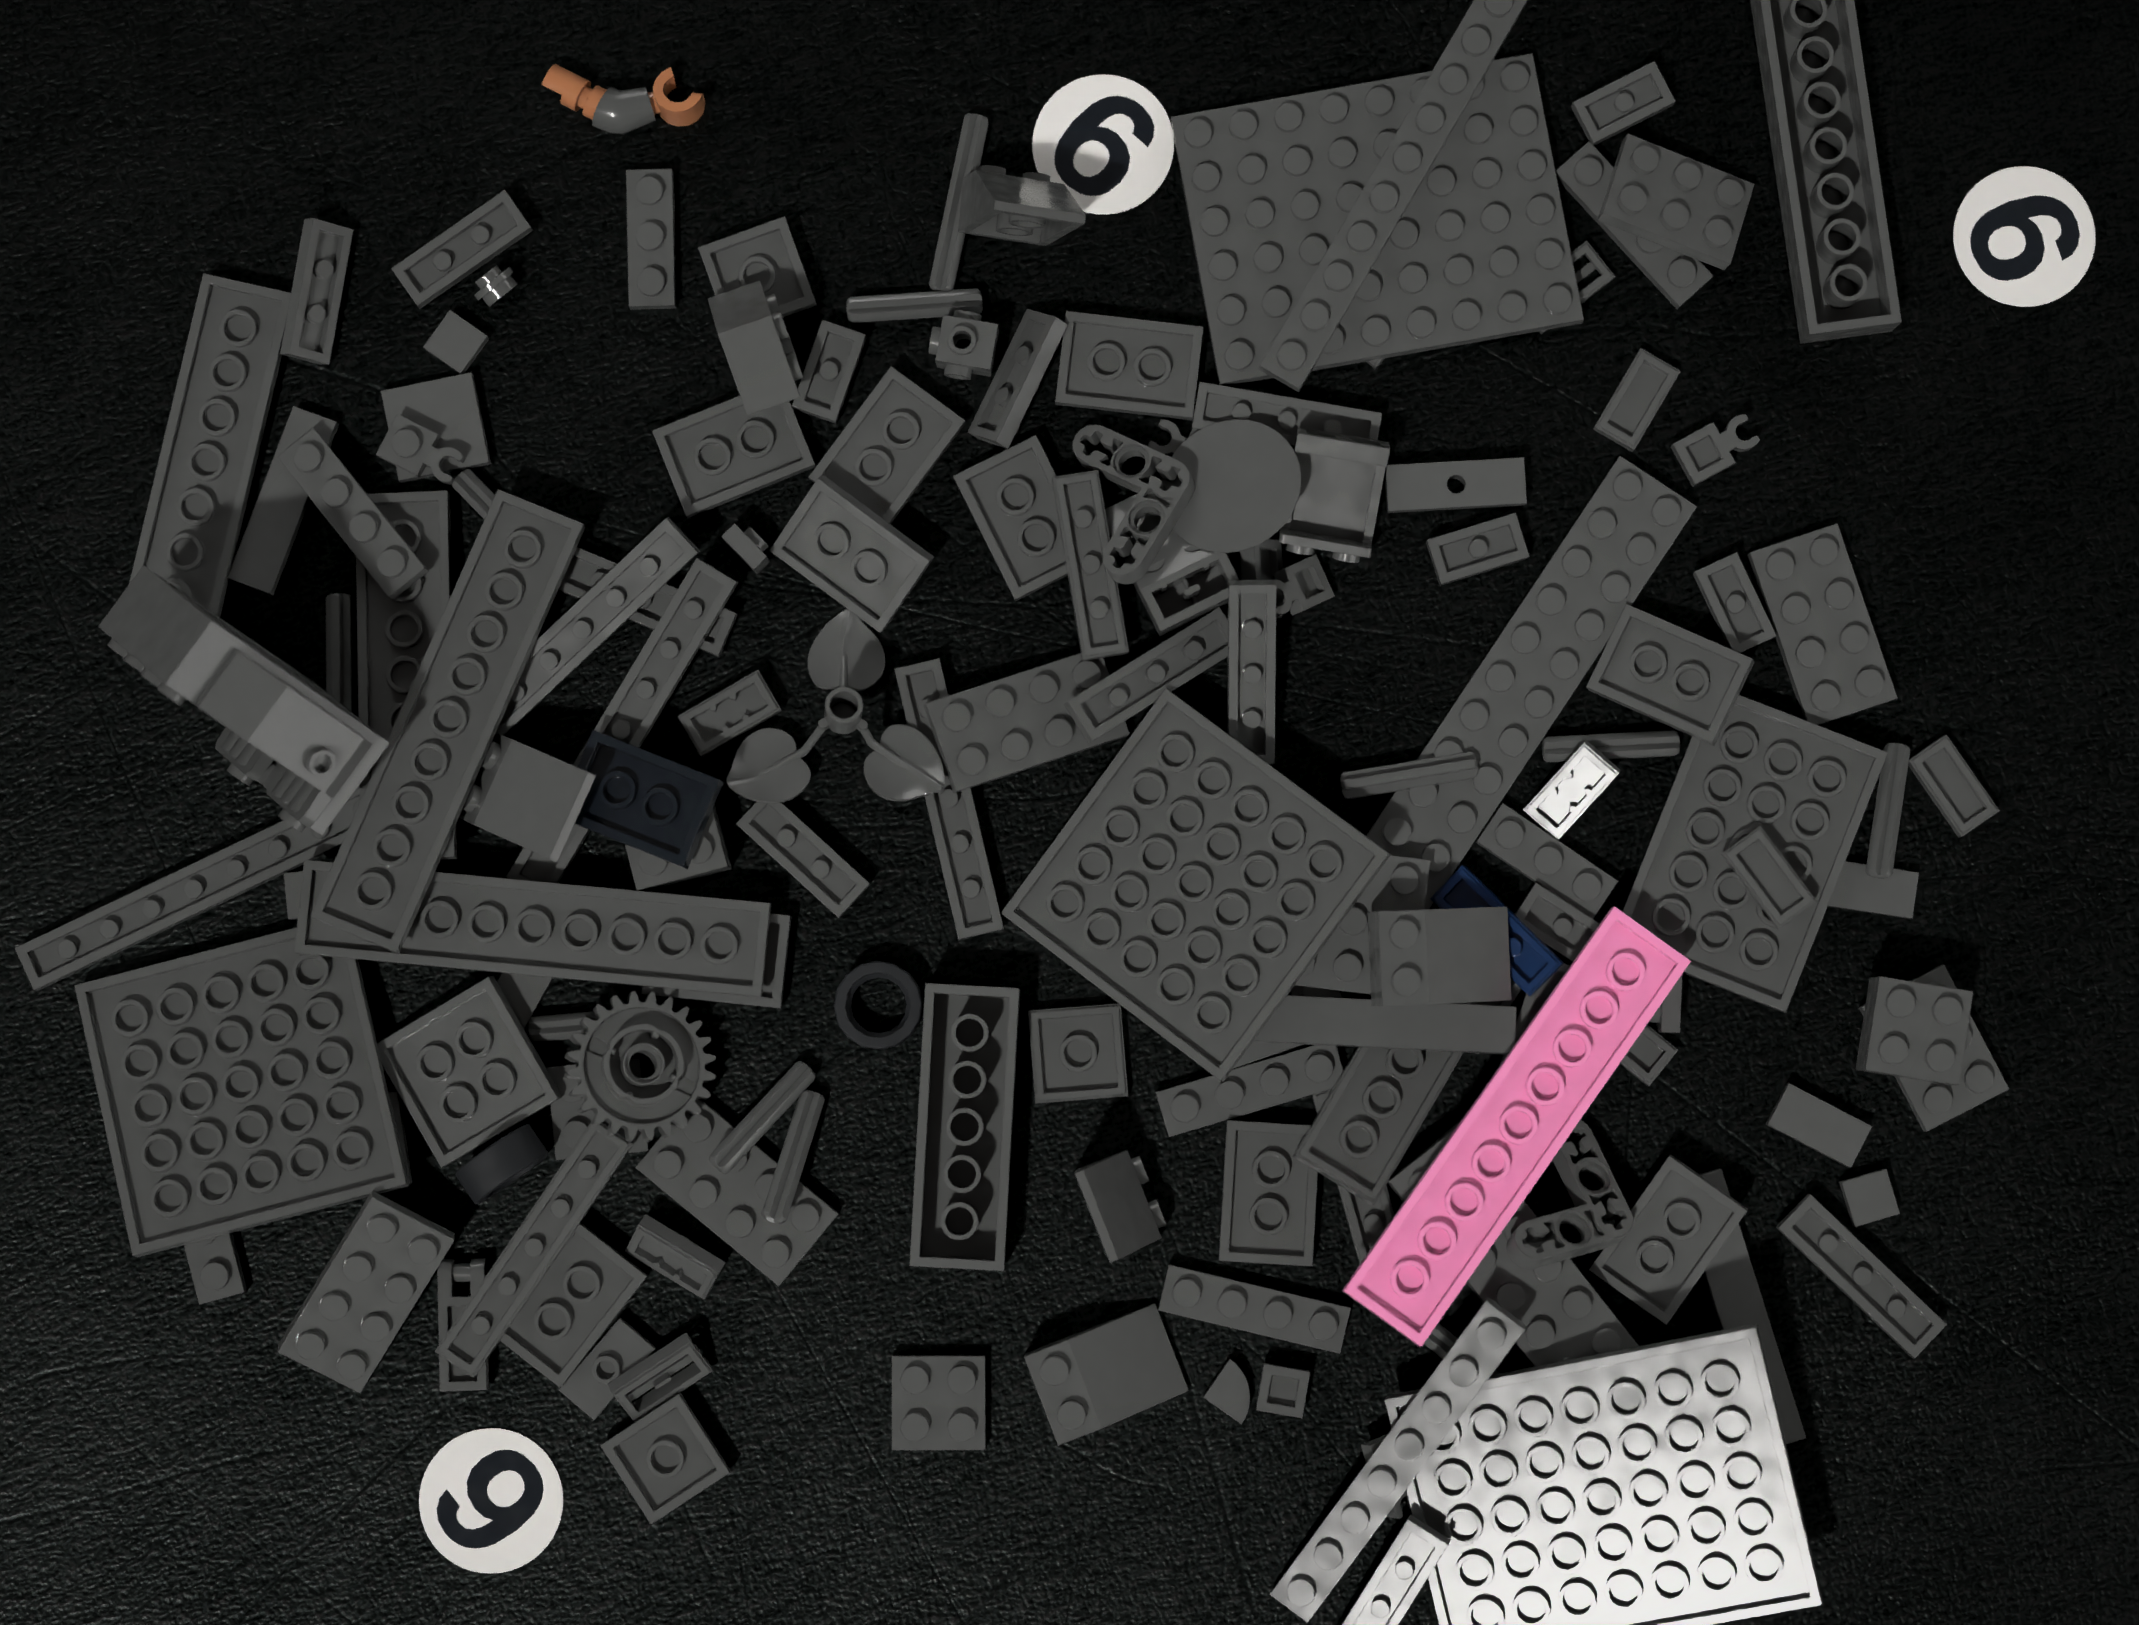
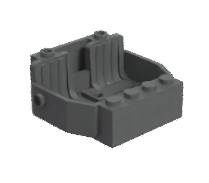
(275, 718)

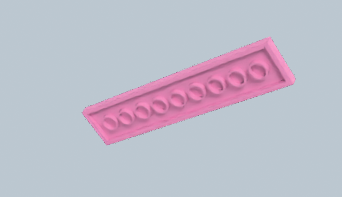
(1516, 1126)

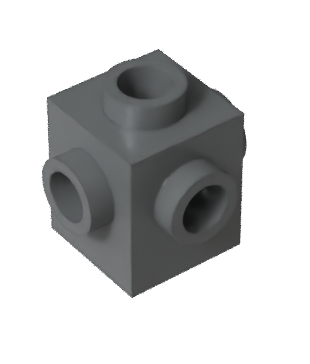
(977, 357)

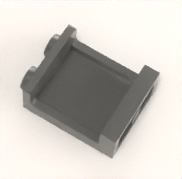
(1337, 494)

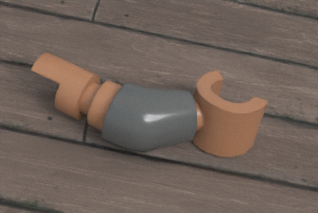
(624, 109)

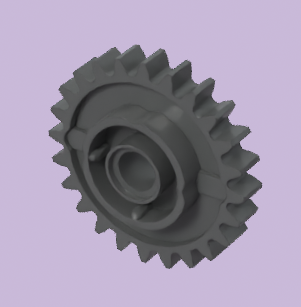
(610, 1085)

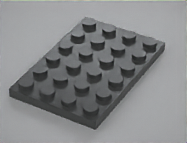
(1807, 797)

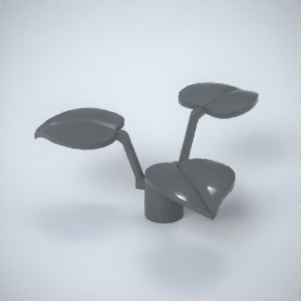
(853, 659)

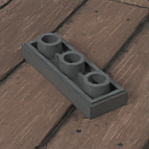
(1483, 481)

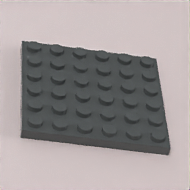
(1195, 884)
(238, 1090)

